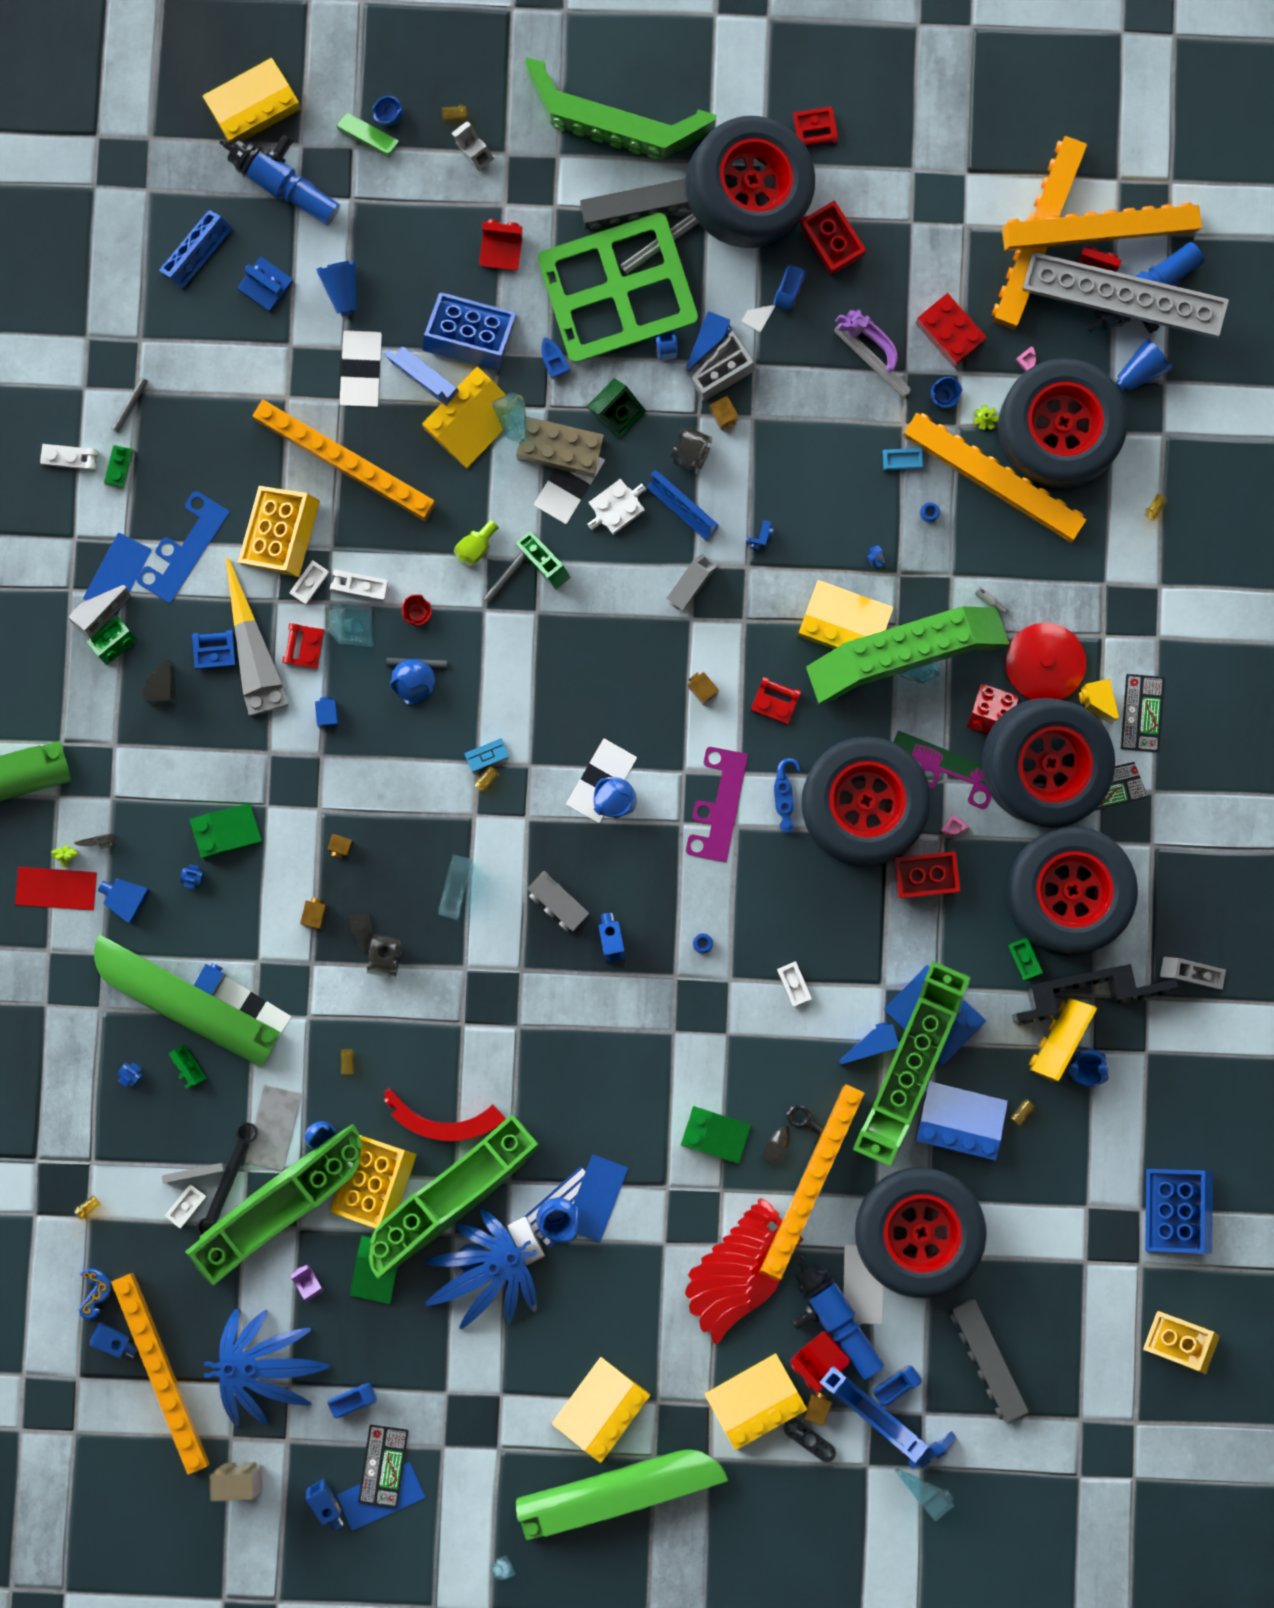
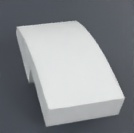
(521, 1233)

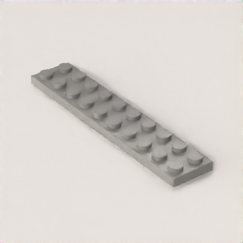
(1125, 295)

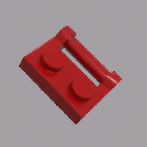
(814, 121)
(310, 646)
(774, 707)

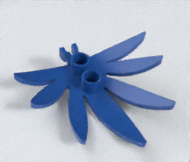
(499, 1264)
(242, 1368)

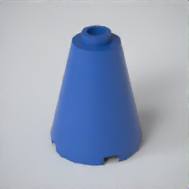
(340, 285)
(1143, 366)

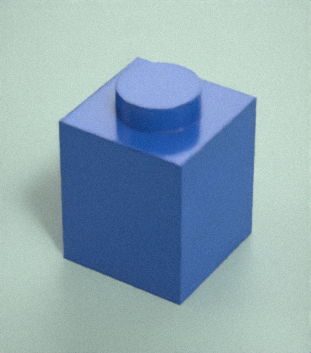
(326, 712)
(210, 978)

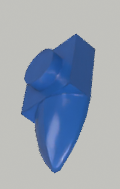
(553, 358)
(876, 557)

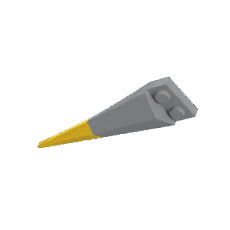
(259, 677)

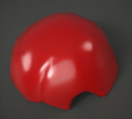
(416, 610)

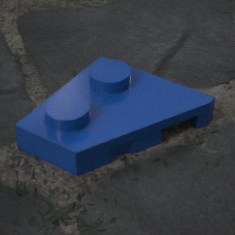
(938, 1450)

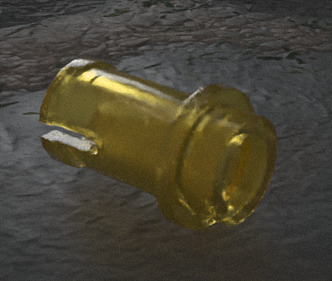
(454, 112)
(1155, 507)
(486, 779)
(347, 1061)
(1022, 1112)
(87, 1207)

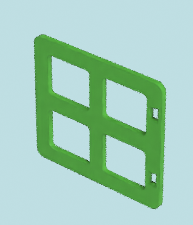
(618, 287)

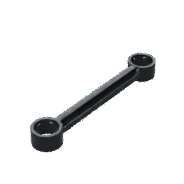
(228, 1177)

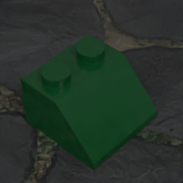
(616, 408)

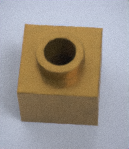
(340, 846)

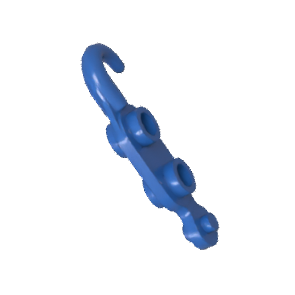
(784, 796)

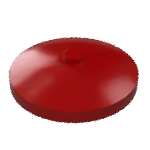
(1045, 662)

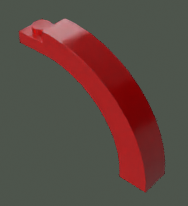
(457, 1131)

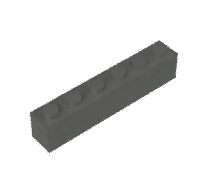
(634, 204)
(989, 1360)

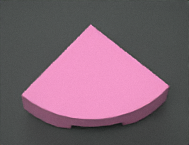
(1027, 359)
(954, 826)

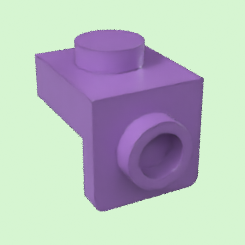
(306, 1283)

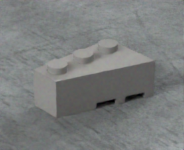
(723, 369)
(557, 902)

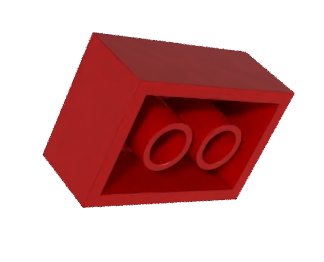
(832, 238)
(950, 330)
(926, 875)

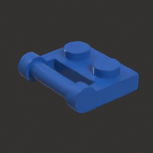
(214, 656)

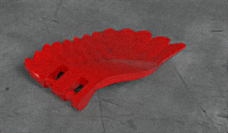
(729, 1278)

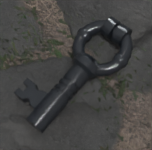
(807, 1122)

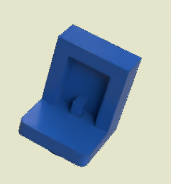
(766, 533)

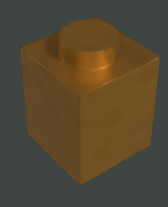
(724, 413)
(702, 687)
(313, 913)
(817, 1408)

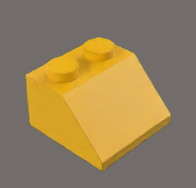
(1100, 700)

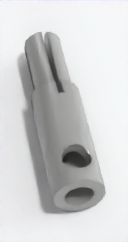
(990, 599)

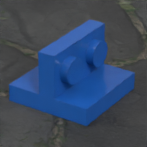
(264, 283)

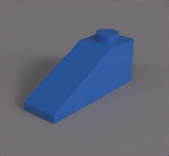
(711, 335)
(875, 1042)

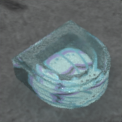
(502, 1568)

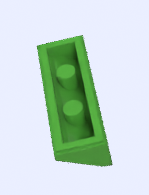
(367, 135)

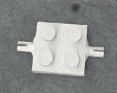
(616, 506)

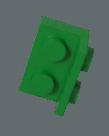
(112, 640)

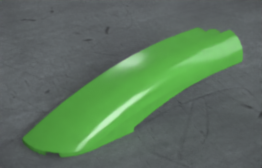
(32, 770)
(183, 1002)
(450, 1195)
(277, 1205)
(617, 1492)

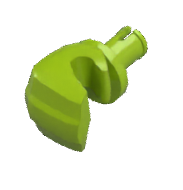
(475, 545)

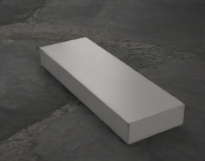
(193, 1172)

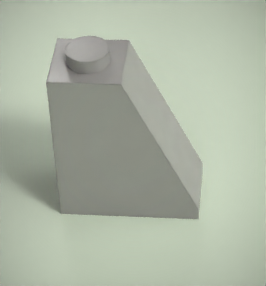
(691, 582)

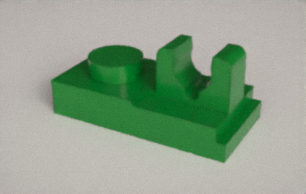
(118, 466)
(1025, 959)
(187, 1064)

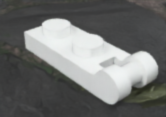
(68, 457)
(359, 585)

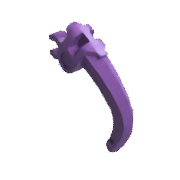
(857, 323)

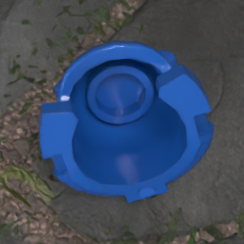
(1089, 1068)

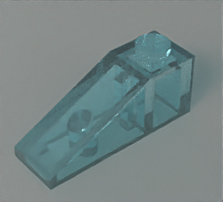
(455, 886)
(929, 1495)

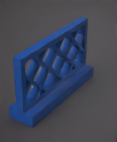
(681, 505)

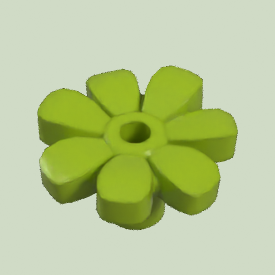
(985, 417)
(64, 855)

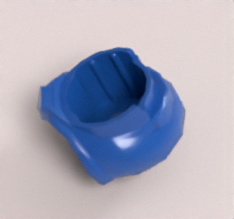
(413, 681)
(614, 797)
(551, 1225)

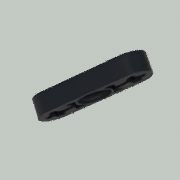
(825, 1444)

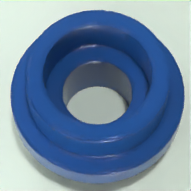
(930, 506)
(698, 938)

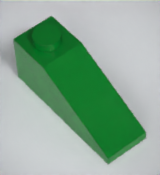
(543, 560)

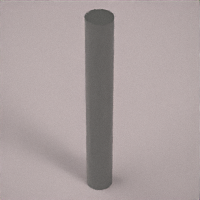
(129, 405)
(504, 578)
(432, 663)

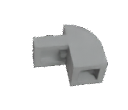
(472, 146)

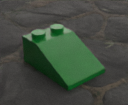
(225, 830)
(715, 1134)
(365, 1282)

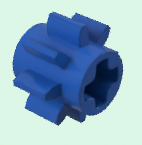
(191, 876)
(129, 1074)

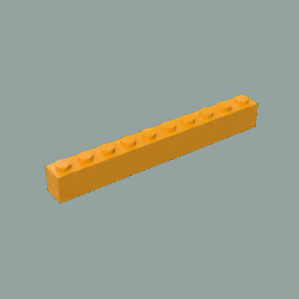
(1049, 203)
(1101, 227)
(344, 460)
(993, 477)
(811, 1182)
(160, 1373)

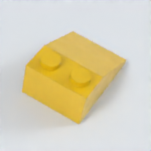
(1181, 1342)

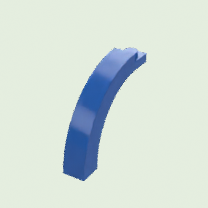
(875, 1415)

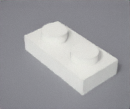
(309, 582)
(794, 984)
(185, 1206)

